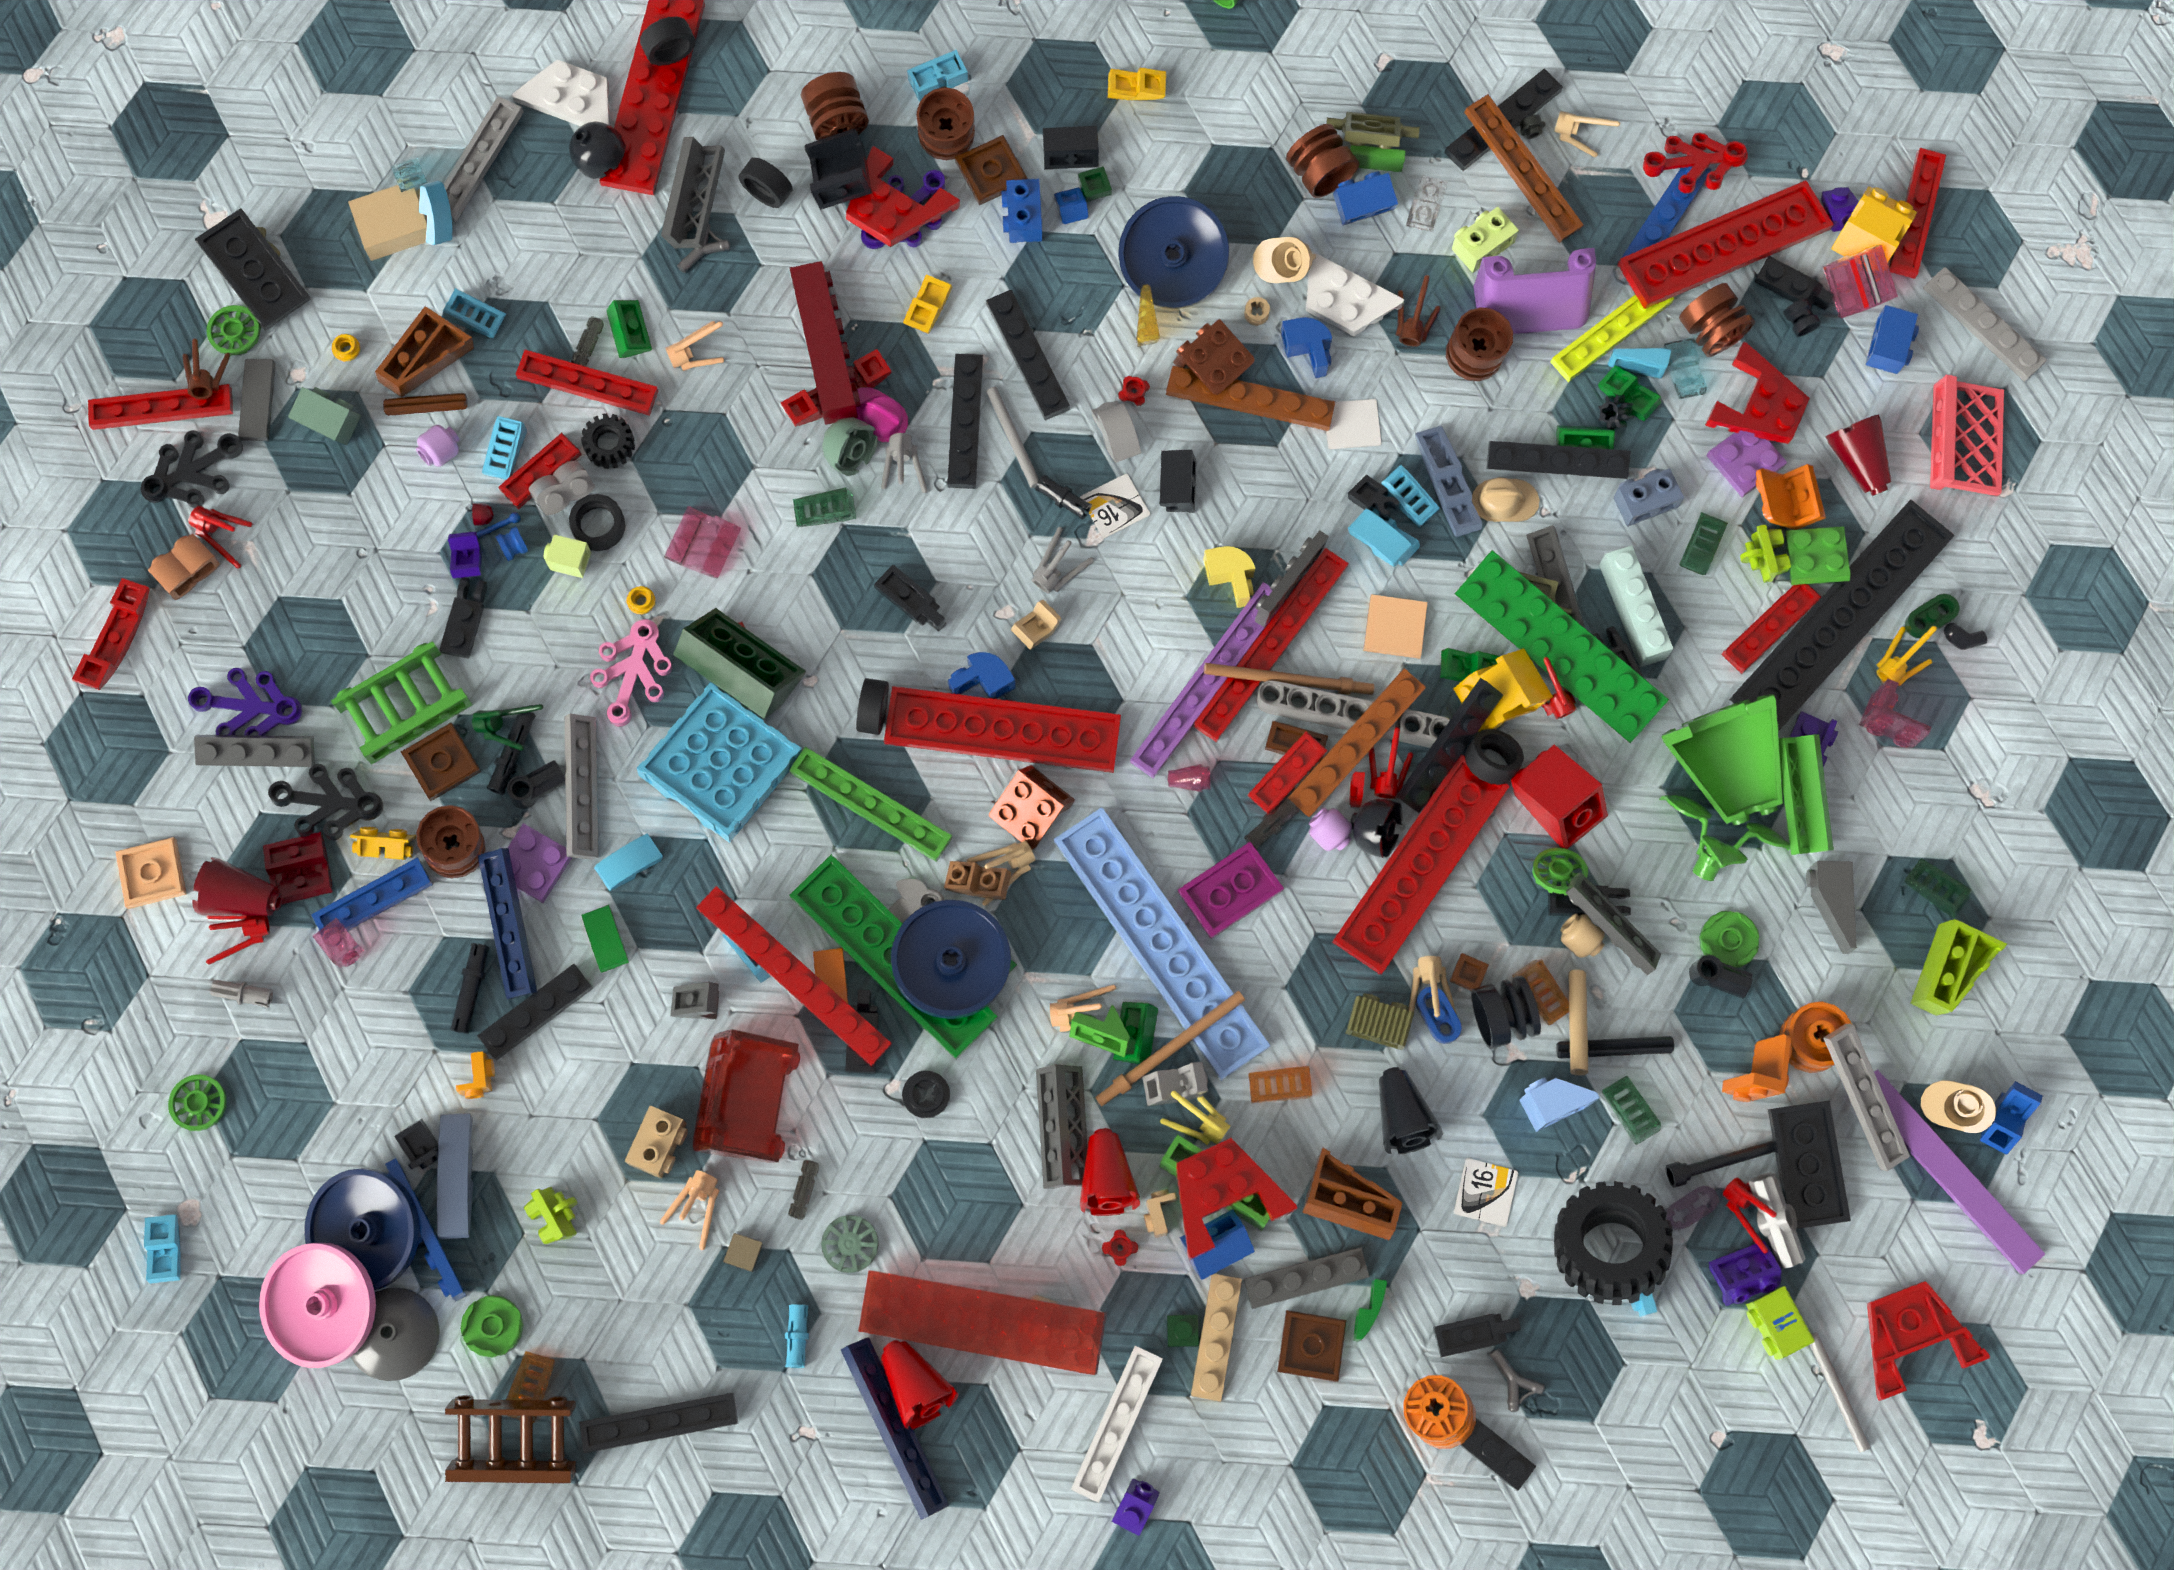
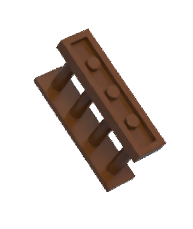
(495, 1467)

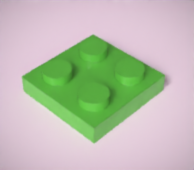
(1817, 555)

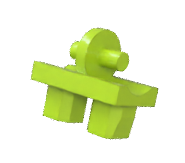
(1761, 553)
(556, 1212)

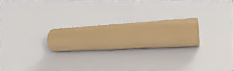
(1578, 1022)

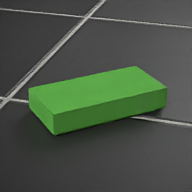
(1379, 158)

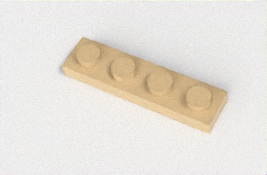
(1216, 1337)

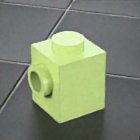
(567, 556)

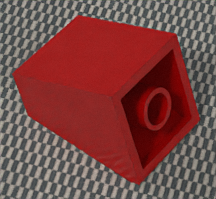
(1560, 796)

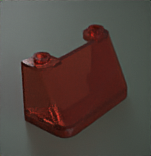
(743, 1096)

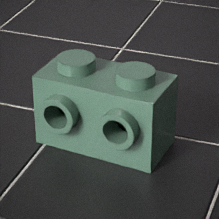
(325, 416)

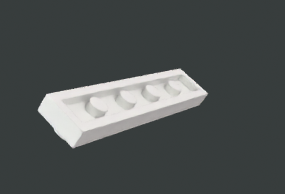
(1116, 1424)

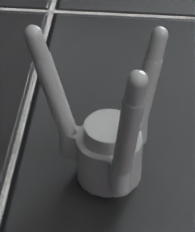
(901, 450)
(1047, 576)

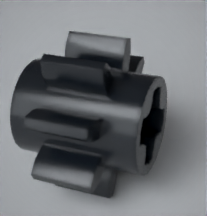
(1616, 411)

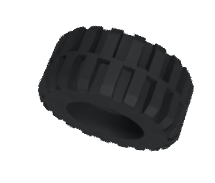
(1618, 1206)

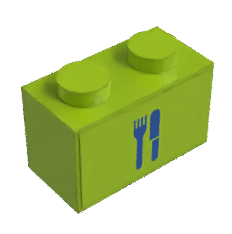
(1779, 1323)

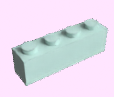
(1636, 606)

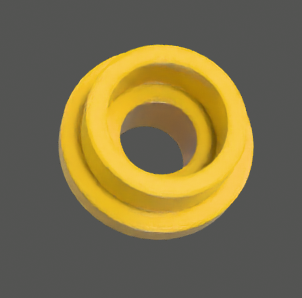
(342, 341)
(641, 592)

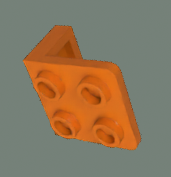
(1790, 497)
(1767, 1074)

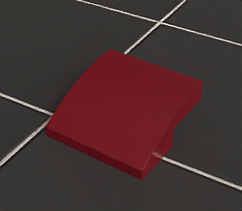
(299, 867)

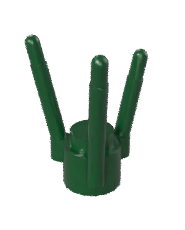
(491, 721)

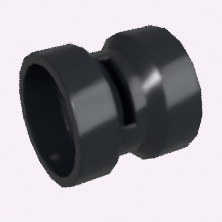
(1802, 317)

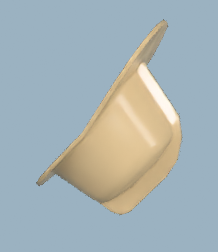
(1282, 260)
(1505, 500)
(1958, 1106)

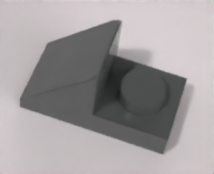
(695, 1001)

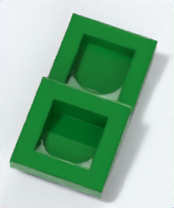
(1624, 383)
(1458, 664)
(605, 938)
(1366, 1317)

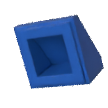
(1071, 205)

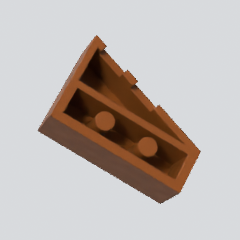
(422, 352)
(1350, 1199)

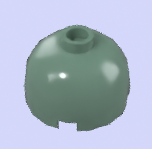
(848, 444)

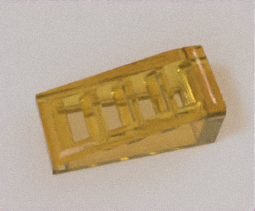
(1147, 323)

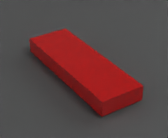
(544, 463)
(1287, 773)

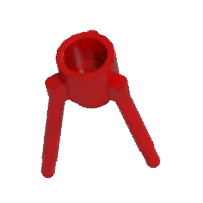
(209, 521)
(1562, 702)
(1387, 784)
(252, 926)
(1740, 1195)

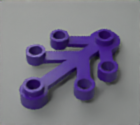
(922, 194)
(250, 706)

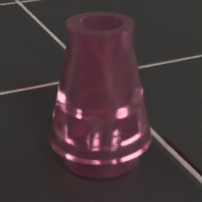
(1190, 778)

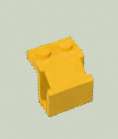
(1874, 222)
(1517, 681)

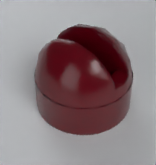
(482, 514)

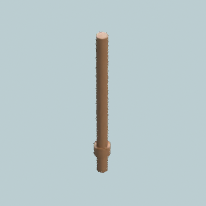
(1342, 685)
(1123, 1082)

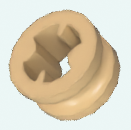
(1257, 302)

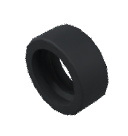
(667, 41)
(765, 182)
(594, 502)
(872, 706)
(1503, 745)

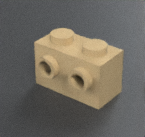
(657, 1142)

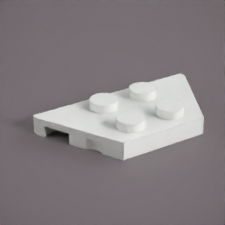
(567, 94)
(1346, 297)

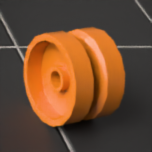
(1812, 1019)

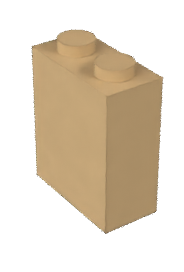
(389, 221)

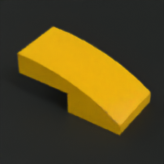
(1143, 85)
(928, 304)

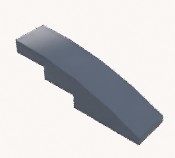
(1448, 481)
(454, 1176)

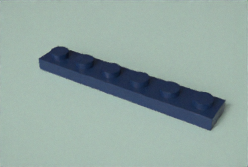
(900, 1441)

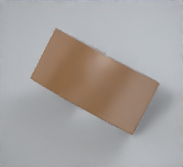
(977, 881)

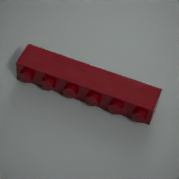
(824, 343)

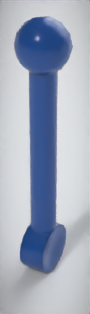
(513, 518)

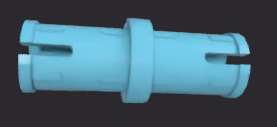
(796, 1336)

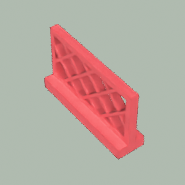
(1945, 431)

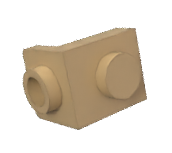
(1037, 625)
(1154, 1219)

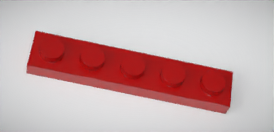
(1922, 197)
(587, 382)
(157, 408)

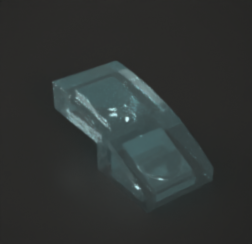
(409, 174)
(1685, 369)

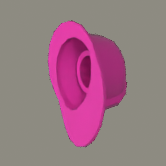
(882, 413)

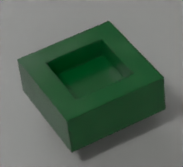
(1094, 184)
(1182, 1331)

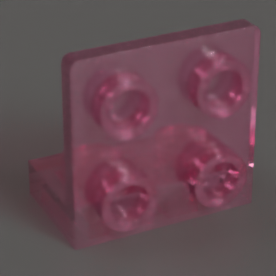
(1883, 721)

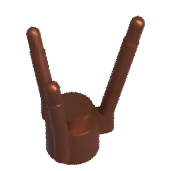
(1412, 331)
(201, 382)

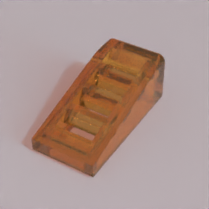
(1545, 976)
(1303, 1072)
(523, 1371)

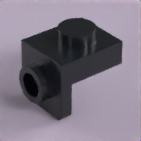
(418, 1144)

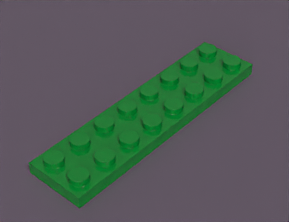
(1578, 657)
(867, 934)

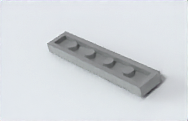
(480, 154)
(1984, 324)
(581, 787)
(1866, 1097)

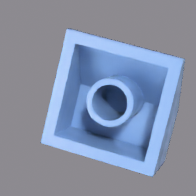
(1554, 1100)

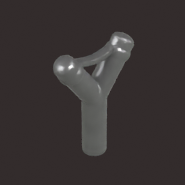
(697, 253)
(1515, 1381)

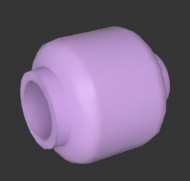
(437, 445)
(1330, 829)

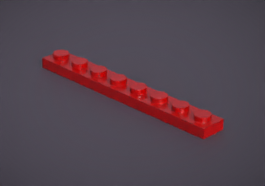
(1272, 643)
(794, 976)

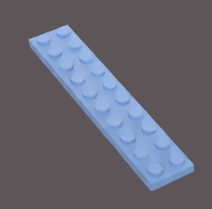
(1159, 940)

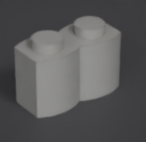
(556, 491)

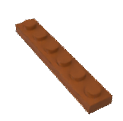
(1523, 168)
(1254, 400)
(1356, 742)

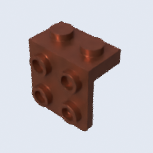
(1215, 356)

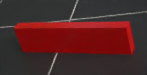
(1771, 626)

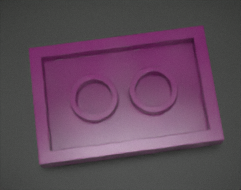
(1230, 890)

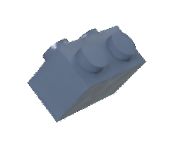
(1648, 496)

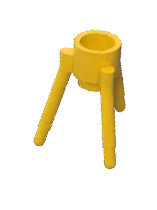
(1895, 668)

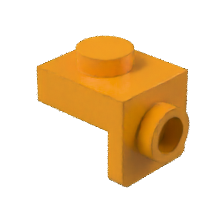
(482, 1071)

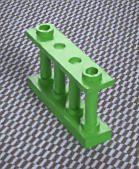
(402, 730)

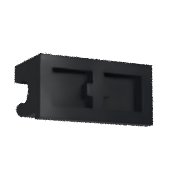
(1070, 147)
(1178, 480)

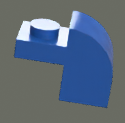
(1308, 337)
(984, 670)
(2011, 1115)

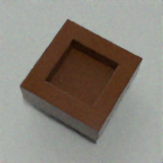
(1468, 972)

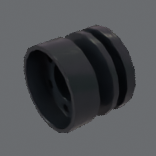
(1512, 1010)

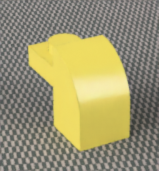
(1233, 566)

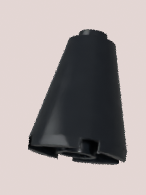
(1405, 1114)

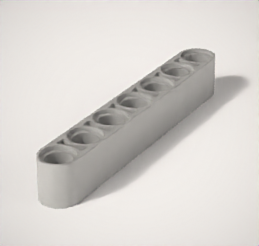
(1341, 706)

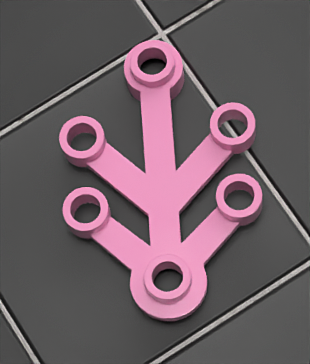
(632, 667)

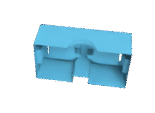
(937, 74)

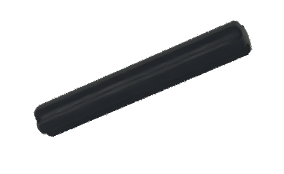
(1621, 1047)

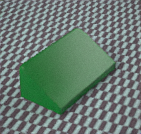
(628, 328)
(1585, 437)
(1140, 1024)

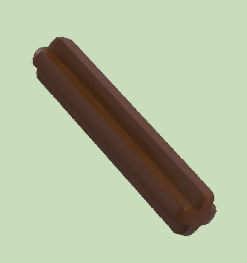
(425, 404)

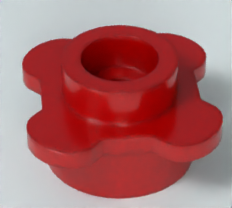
(1134, 383)
(1120, 1238)

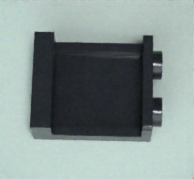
(838, 169)

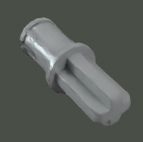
(242, 993)

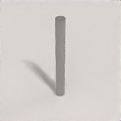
(1013, 437)
(1839, 1394)

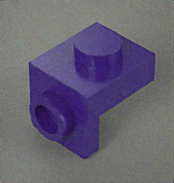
(1840, 204)
(465, 555)
(1136, 1506)

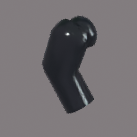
(1962, 639)

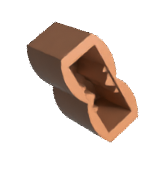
(183, 566)

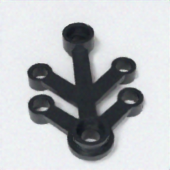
(188, 471)
(329, 803)

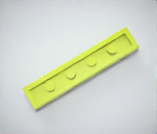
(1605, 336)

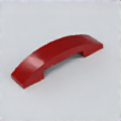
(806, 407)
(115, 637)

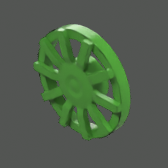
(233, 330)
(1559, 869)
(197, 1102)

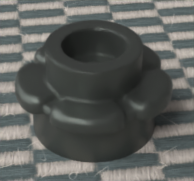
(1531, 126)

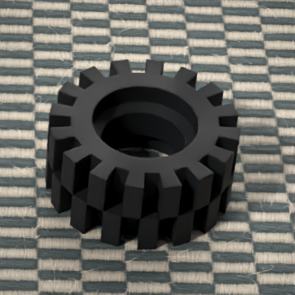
(603, 426)

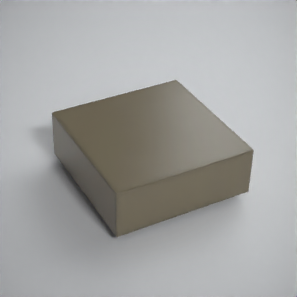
(743, 1252)

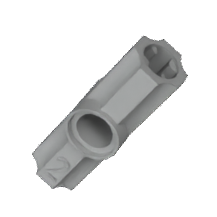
(1779, 1229)

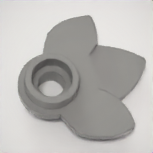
(914, 896)

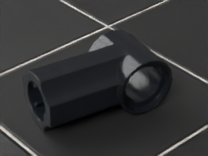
(538, 782)
(1723, 976)

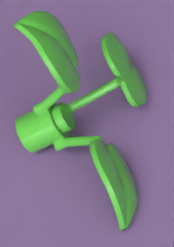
(1717, 853)

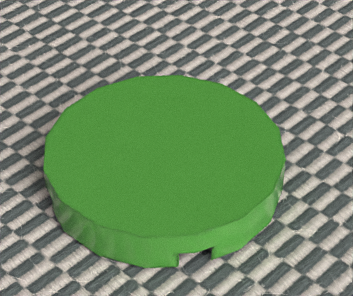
(1730, 938)
(492, 1326)

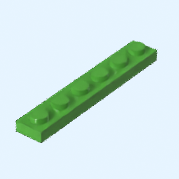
(870, 804)

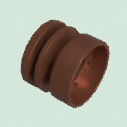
(834, 105)
(945, 110)
(1322, 160)
(1716, 319)
(1479, 330)
(444, 827)

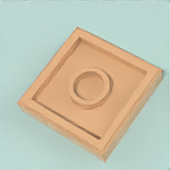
(1395, 626)
(150, 873)

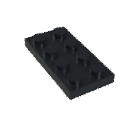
(252, 269)
(1809, 1163)

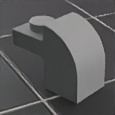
(1117, 430)
(1188, 1081)

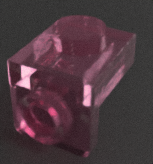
(338, 944)

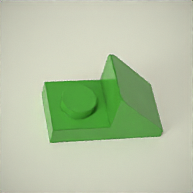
(1105, 1035)

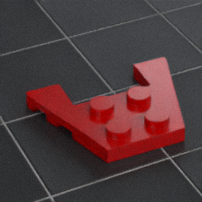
(890, 213)
(1772, 407)
(1218, 1180)
(1910, 1323)

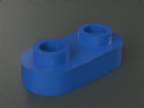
(1447, 1016)

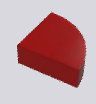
(1356, 789)

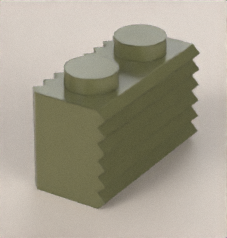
(1380, 1021)

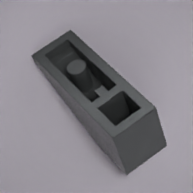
(1834, 896)

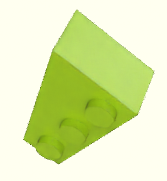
(1953, 965)

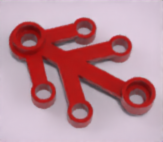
(1729, 155)

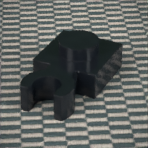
(1373, 495)

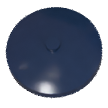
(1175, 250)
(950, 959)
(369, 1218)

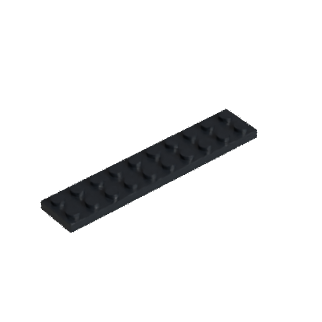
(1847, 612)

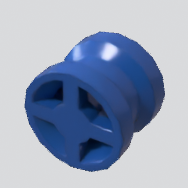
(512, 544)

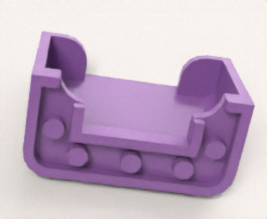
(1540, 299)

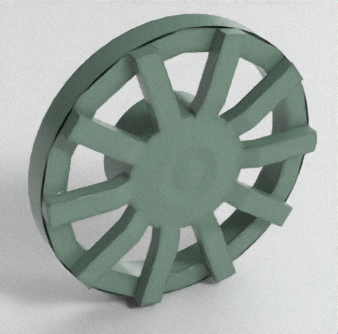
(850, 1244)

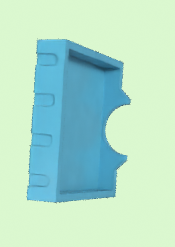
(719, 762)

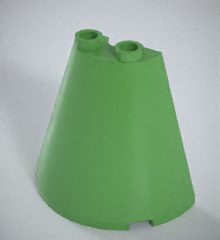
(1733, 757)

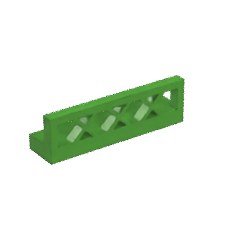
(1805, 794)

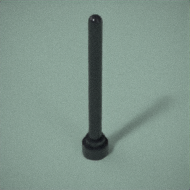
(1679, 1173)

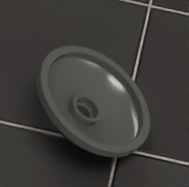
(412, 1340)

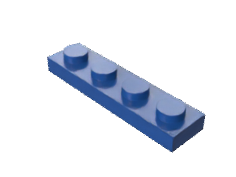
(376, 896)

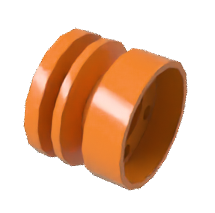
(1454, 1420)

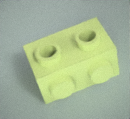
(1485, 238)

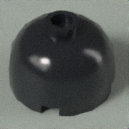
(596, 149)
(1376, 825)

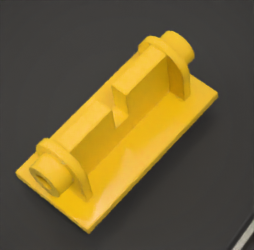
(370, 842)

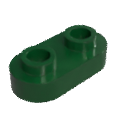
(1930, 616)

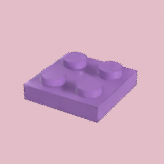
(1740, 458)
(536, 862)

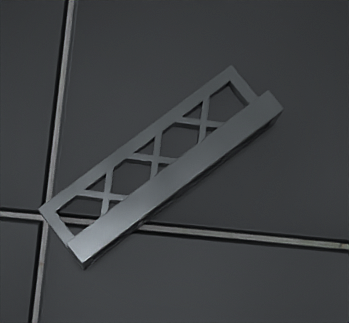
(686, 196)
(1057, 1125)

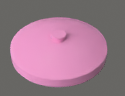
(317, 1305)

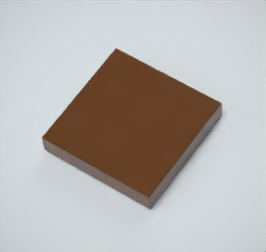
(988, 168)
(441, 761)
(1311, 1346)

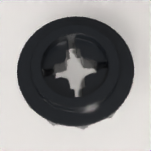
(926, 1080)

